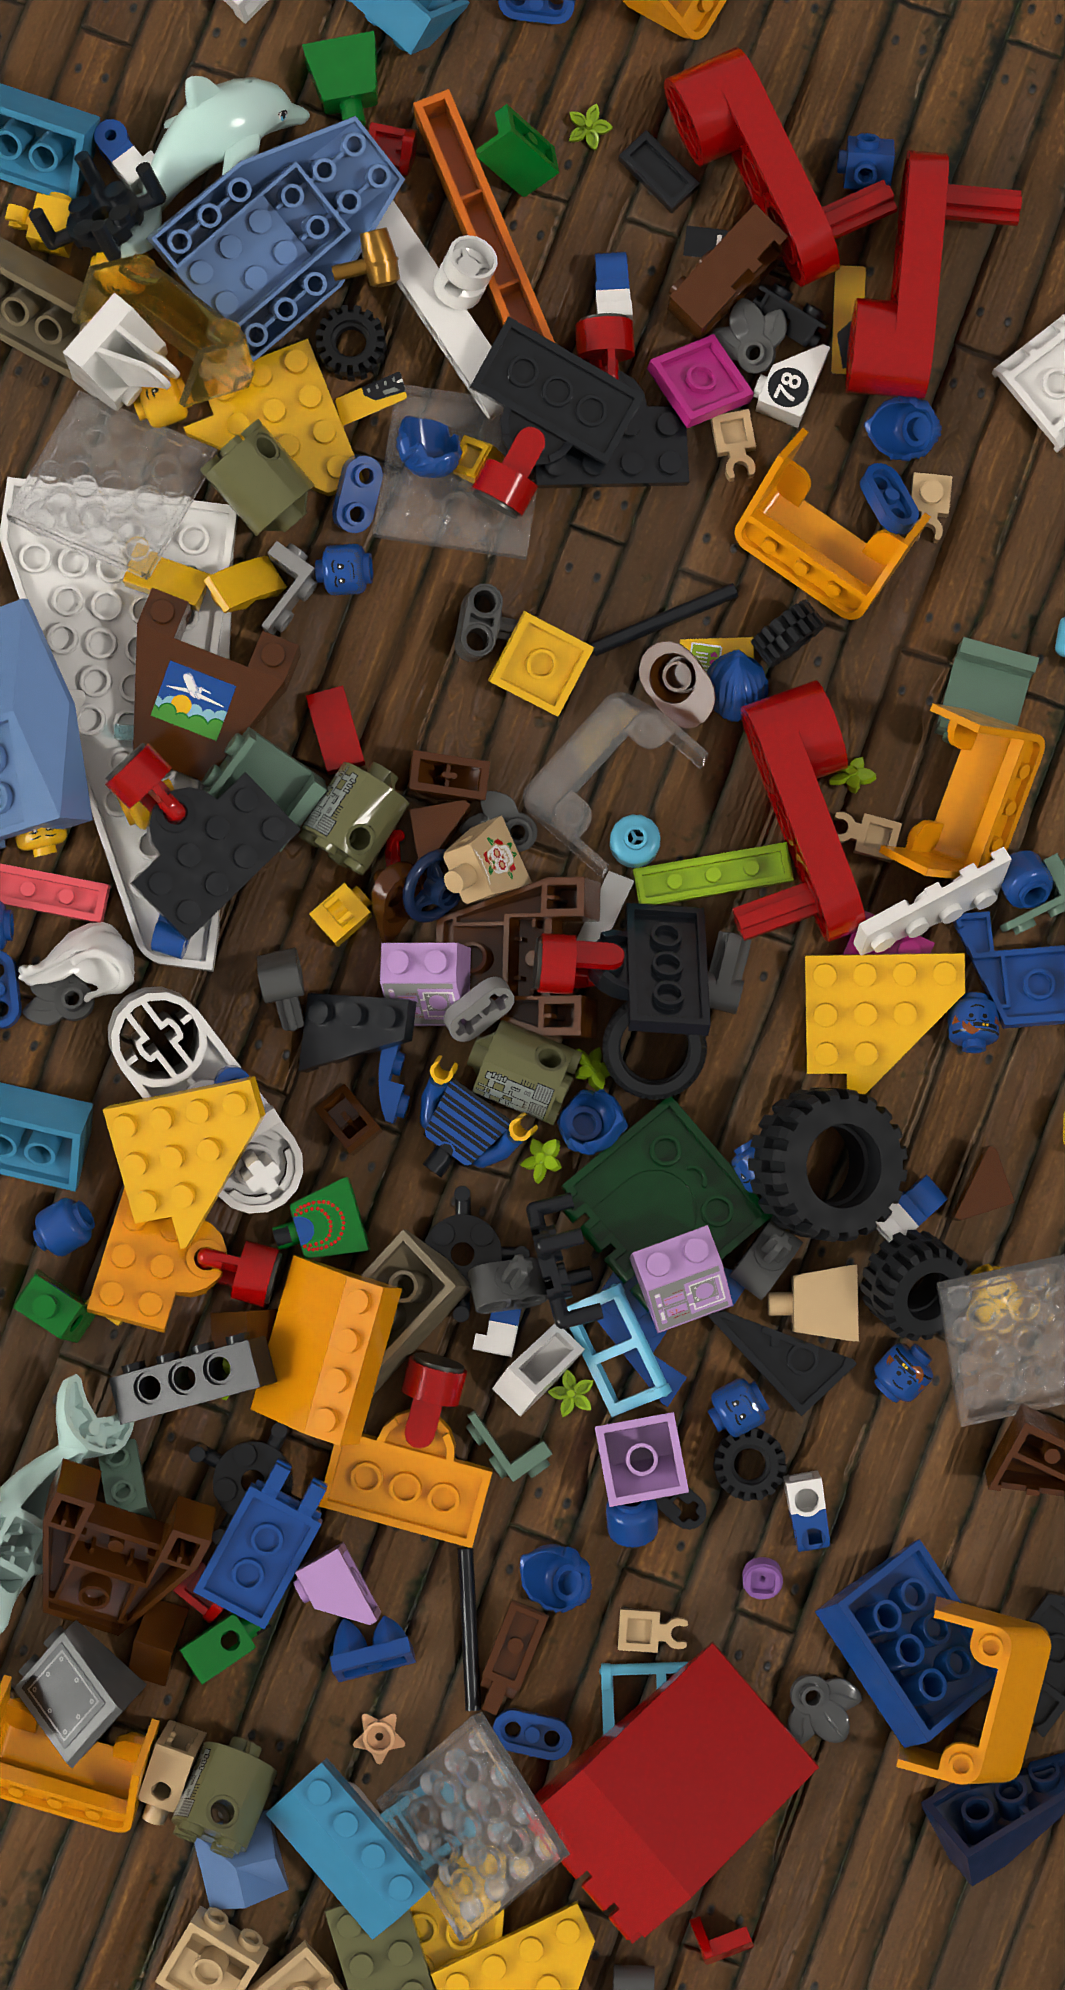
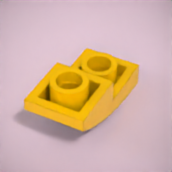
(245, 583)

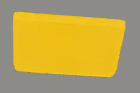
(173, 579)

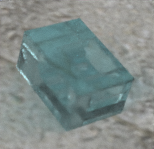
(123, 732)

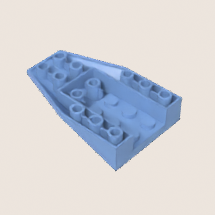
(275, 225)
(39, 733)

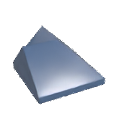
(248, 1875)

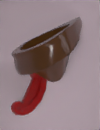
(388, 890)

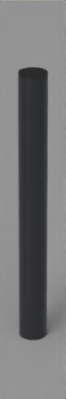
(664, 619)
(469, 1629)

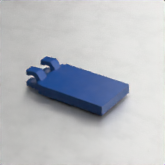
(262, 1547)

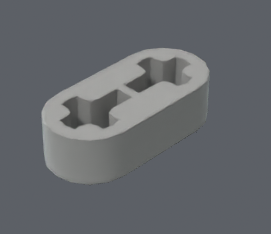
(478, 1009)

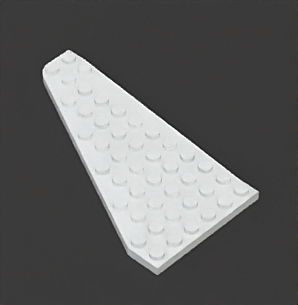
(93, 637)

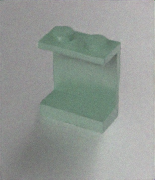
(987, 682)
(276, 772)

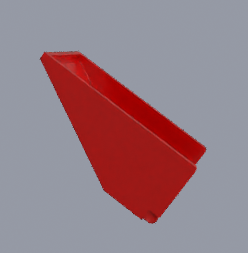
(673, 1792)

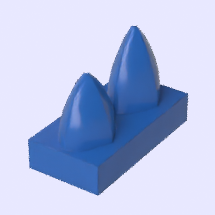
(355, 1659)

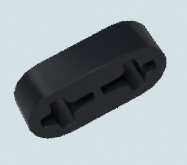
(673, 1512)

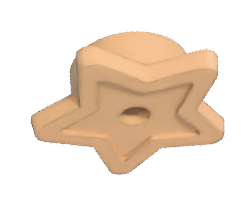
(368, 1741)

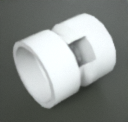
(465, 272)

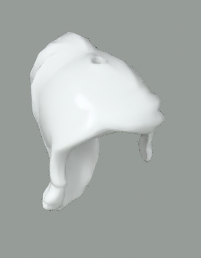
(92, 954)

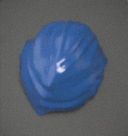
(904, 428)
(427, 447)
(737, 683)
(591, 1122)
(556, 1577)

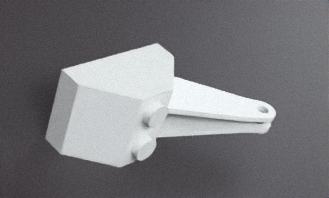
(118, 355)

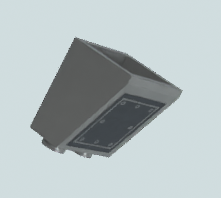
(76, 1690)

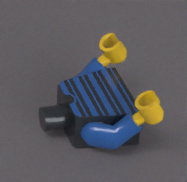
(465, 1125)

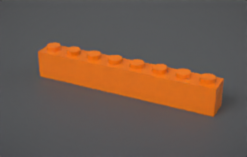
(477, 208)

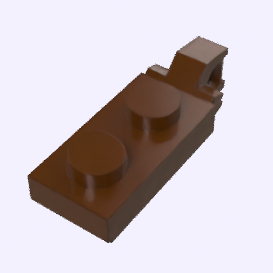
(511, 1654)

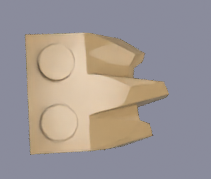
(299, 1971)

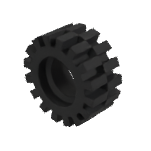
(344, 321)
(788, 633)
(764, 1484)

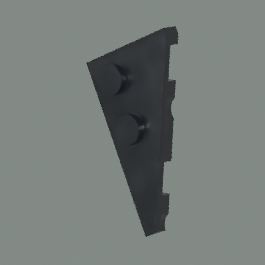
(790, 1365)

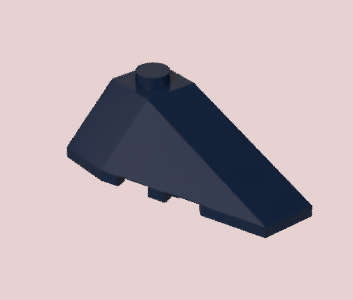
(994, 1822)

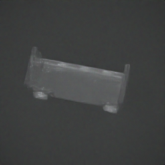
(553, 791)

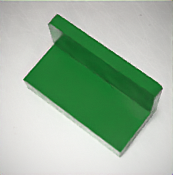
(519, 153)

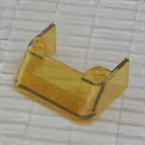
(180, 317)

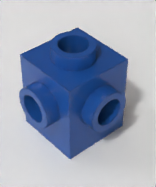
(866, 161)

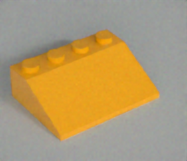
(327, 1351)

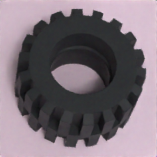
(897, 1270)

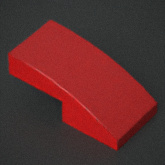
(335, 729)

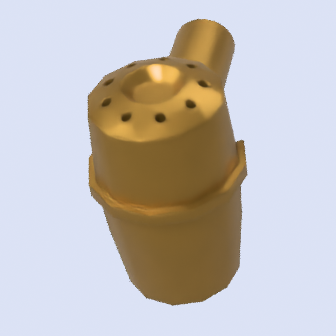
(378, 260)

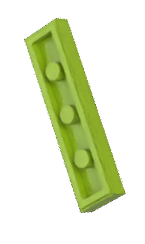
(713, 875)

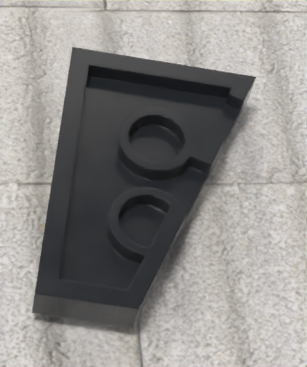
(351, 1026)

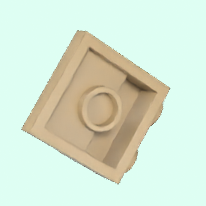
(213, 1955)

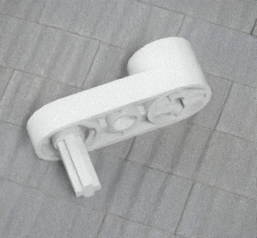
(263, 1159)

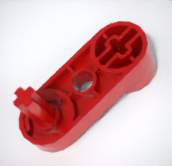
(725, 112)
(895, 338)
(793, 745)

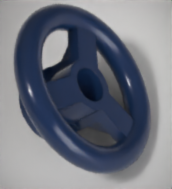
(433, 889)

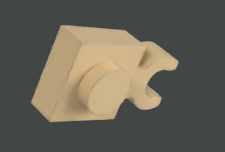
(734, 437)
(932, 497)
(869, 834)
(642, 1630)

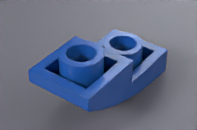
(392, 1096)

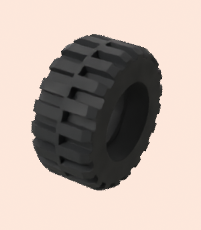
(872, 1172)

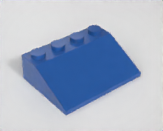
(903, 1656)

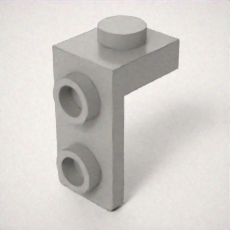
(294, 563)

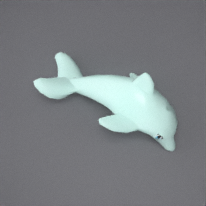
(213, 127)
(26, 1492)

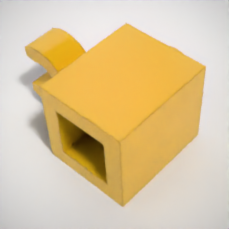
(56, 209)
(342, 913)

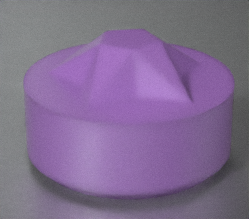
(762, 1578)

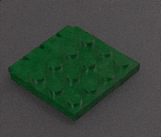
(657, 1186)

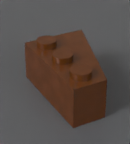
(728, 272)
(1030, 1456)

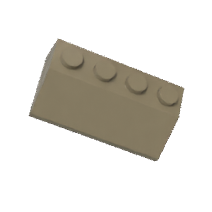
(37, 307)
(428, 1295)

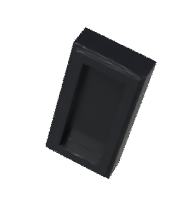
(658, 171)

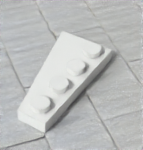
(970, 890)

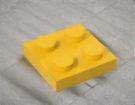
(541, 663)

